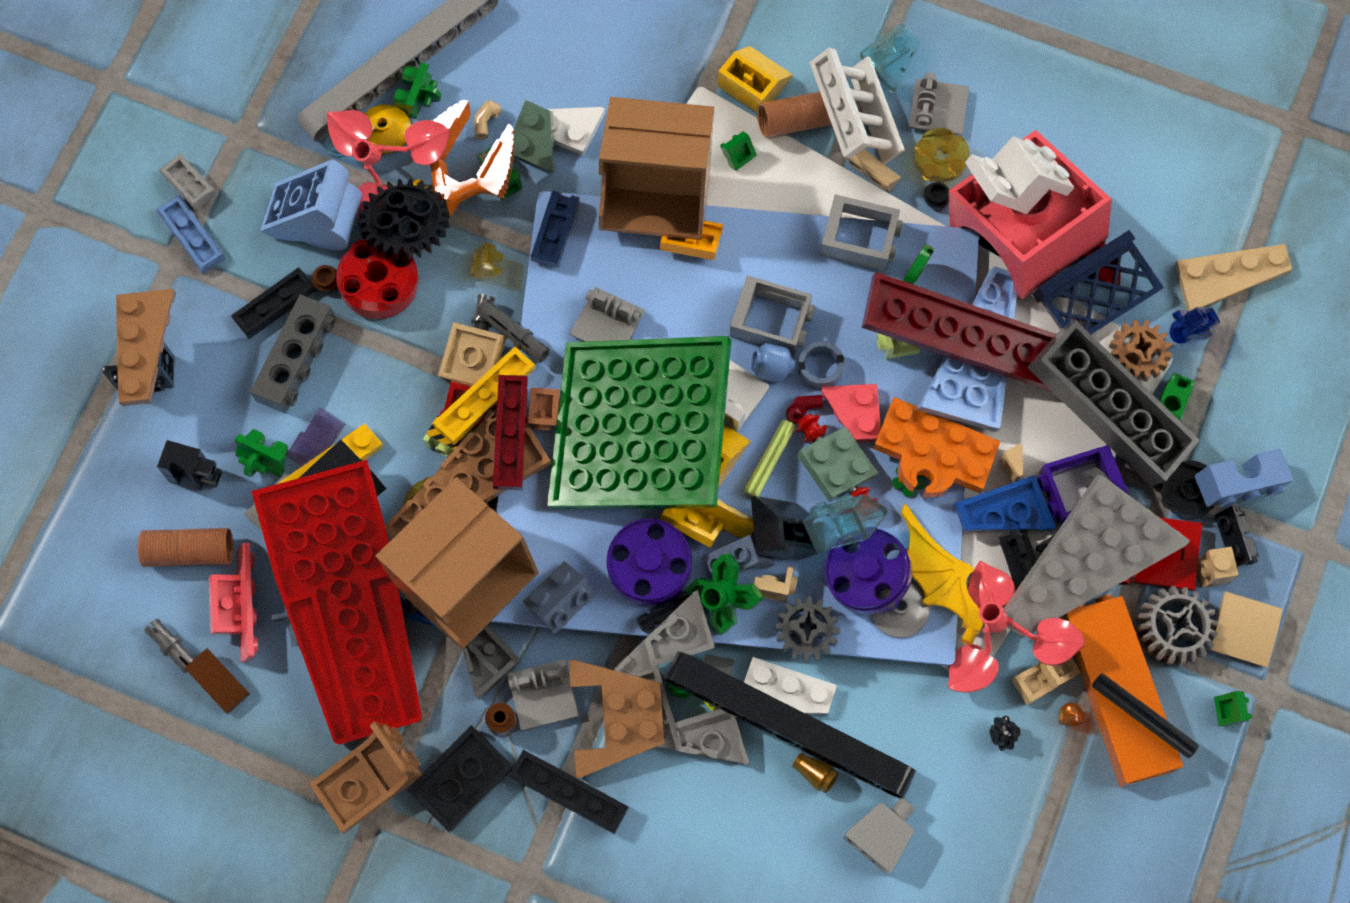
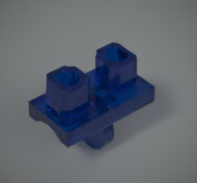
(1193, 324)

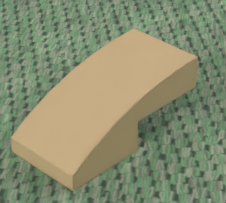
(1043, 679)

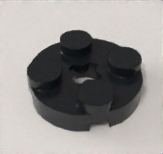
(1175, 497)

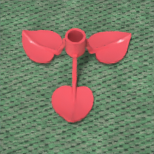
(350, 136)
(990, 591)

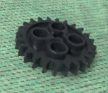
(404, 219)

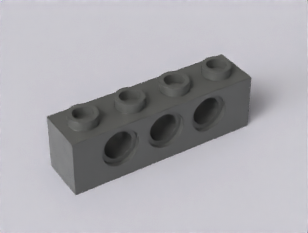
(303, 315)

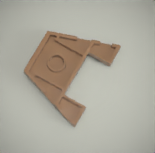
(630, 715)

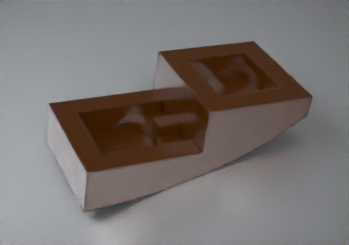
(217, 681)

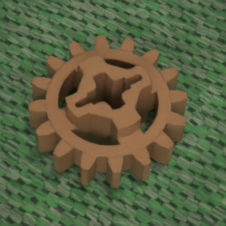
(1147, 341)

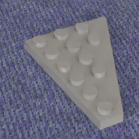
(1093, 550)

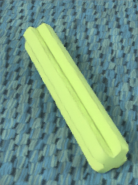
(770, 458)

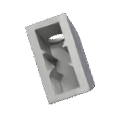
(883, 834)

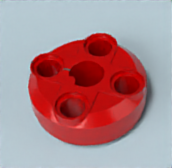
(376, 280)

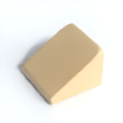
(1013, 462)

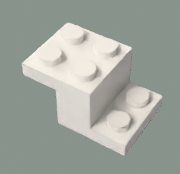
(1019, 174)

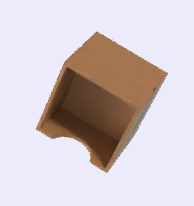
(655, 167)
(458, 563)

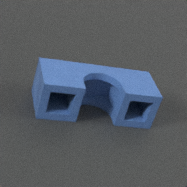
(1224, 485)

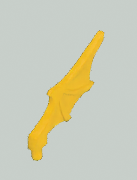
(941, 576)

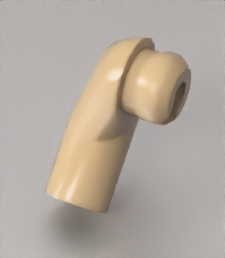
(487, 110)

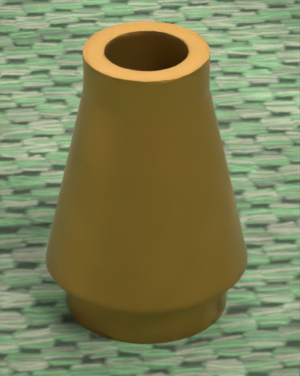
(817, 773)

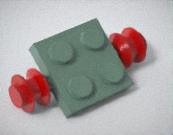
(834, 460)

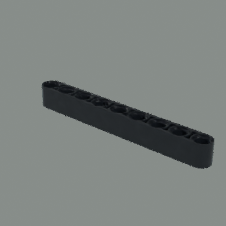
(790, 725)

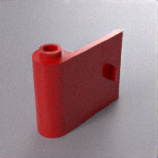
(1179, 567)

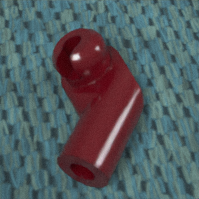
(802, 405)

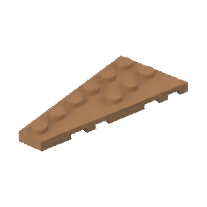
(473, 465)

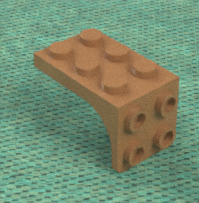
(366, 777)

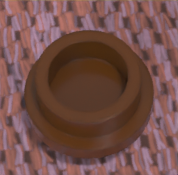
(325, 278)

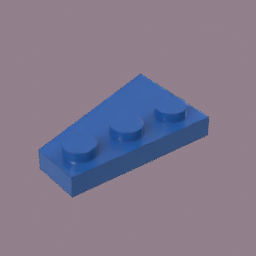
(1007, 508)

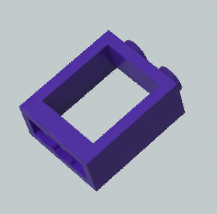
(1100, 456)

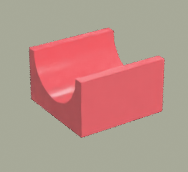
(1045, 238)

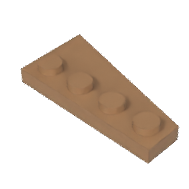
(140, 338)

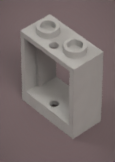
(857, 254)
(777, 293)

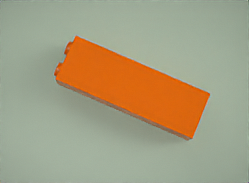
(1115, 651)

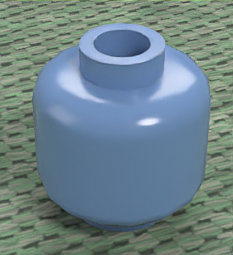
(772, 363)

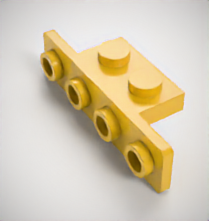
(707, 523)

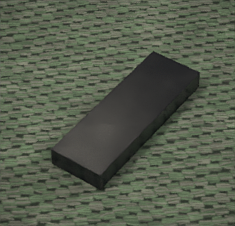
(273, 303)

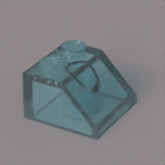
(843, 522)

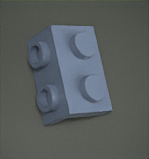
(559, 597)

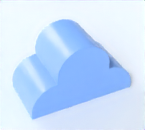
(314, 207)

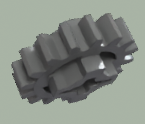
(795, 629)

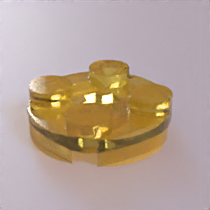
(934, 168)

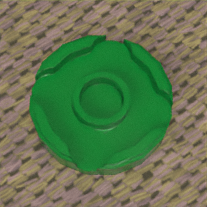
(918, 264)

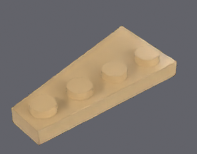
(1219, 276)

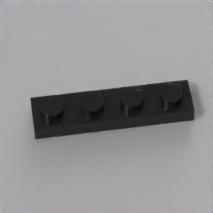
(568, 792)

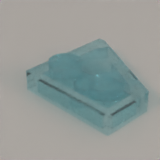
(892, 55)

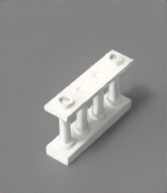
(843, 112)

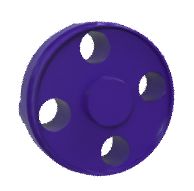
(649, 562)
(869, 574)

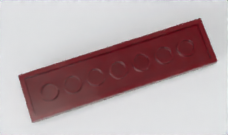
(954, 328)

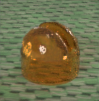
(1070, 715)

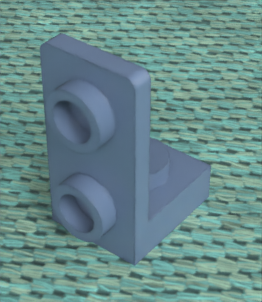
(743, 552)

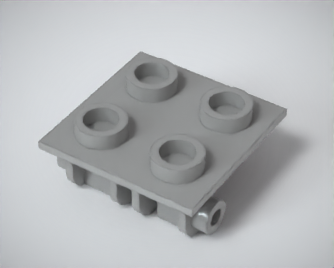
(938, 105)
(606, 318)
(543, 695)

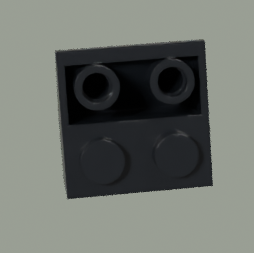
(780, 529)

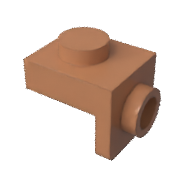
(543, 407)

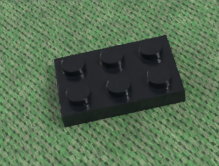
(460, 779)

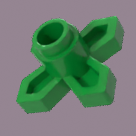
(724, 594)

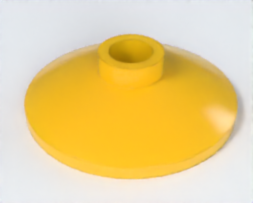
(394, 131)

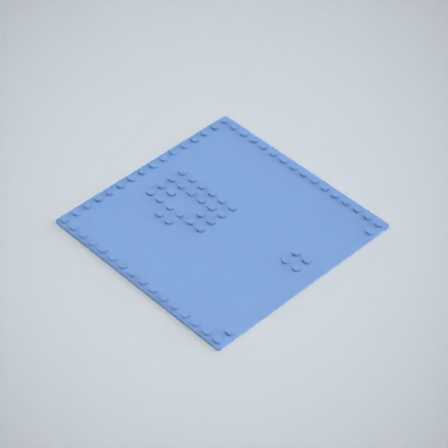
(698, 299)

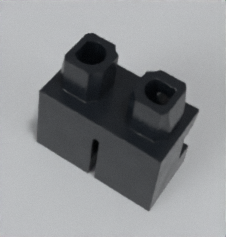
(188, 462)

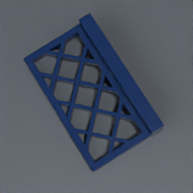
(1092, 265)

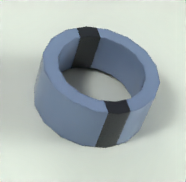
(812, 381)

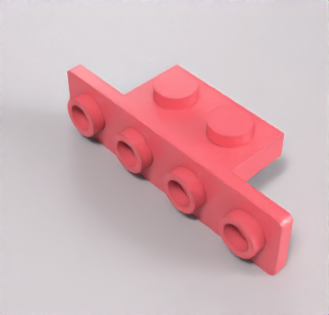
(232, 603)

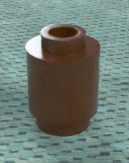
(504, 728)

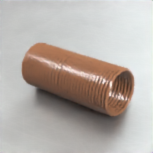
(777, 116)
(190, 547)

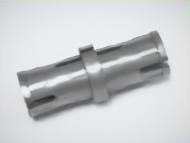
(169, 644)

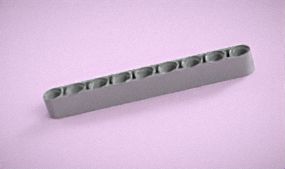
(388, 65)

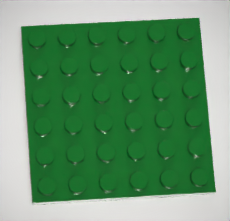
(640, 424)

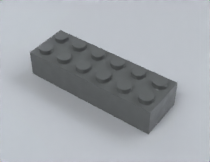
(1113, 403)

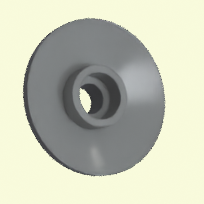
(907, 622)

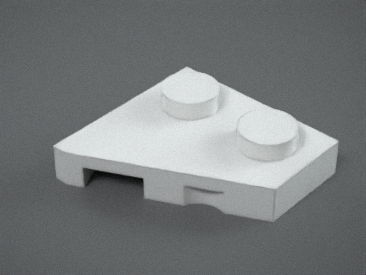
(576, 127)

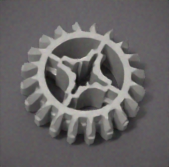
(1188, 632)

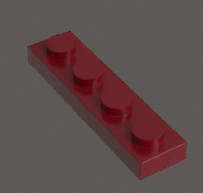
(510, 432)

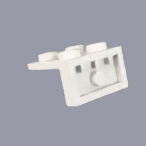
(743, 395)

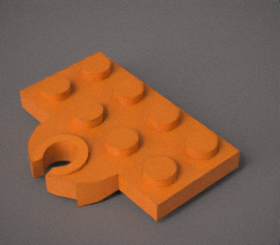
(935, 449)

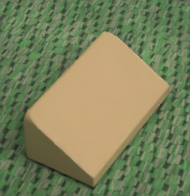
(874, 170)

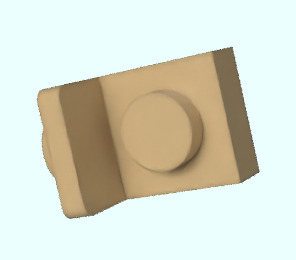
(776, 590)

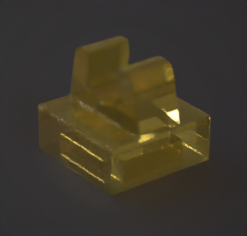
(483, 261)

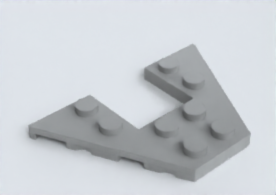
(707, 734)

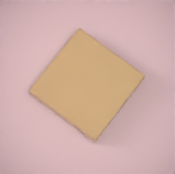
(470, 353)

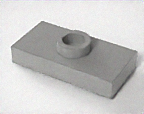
(188, 182)

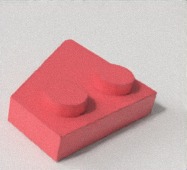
(856, 409)

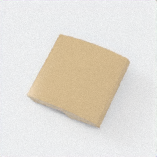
(1246, 628)

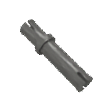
(521, 337)

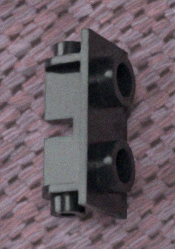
(1232, 528)
(1018, 554)

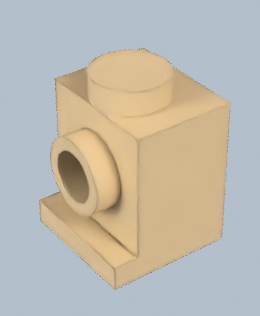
(1217, 567)

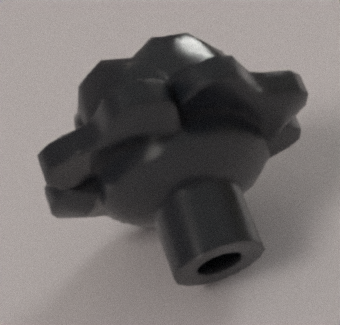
(1004, 733)

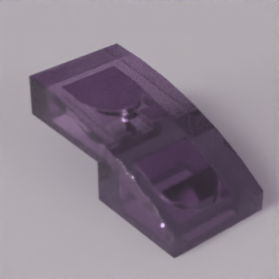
(317, 437)

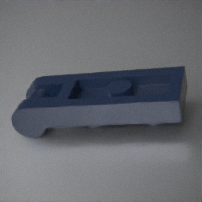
(555, 229)

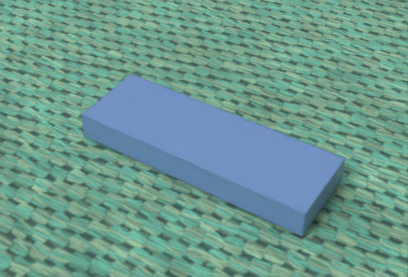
(191, 234)

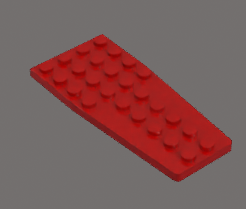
(339, 598)

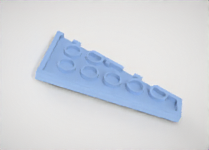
(966, 391)

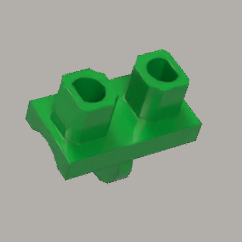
(422, 90)
(259, 457)

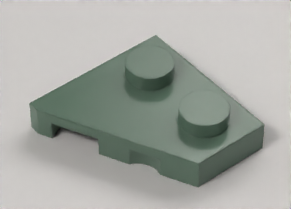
(534, 136)

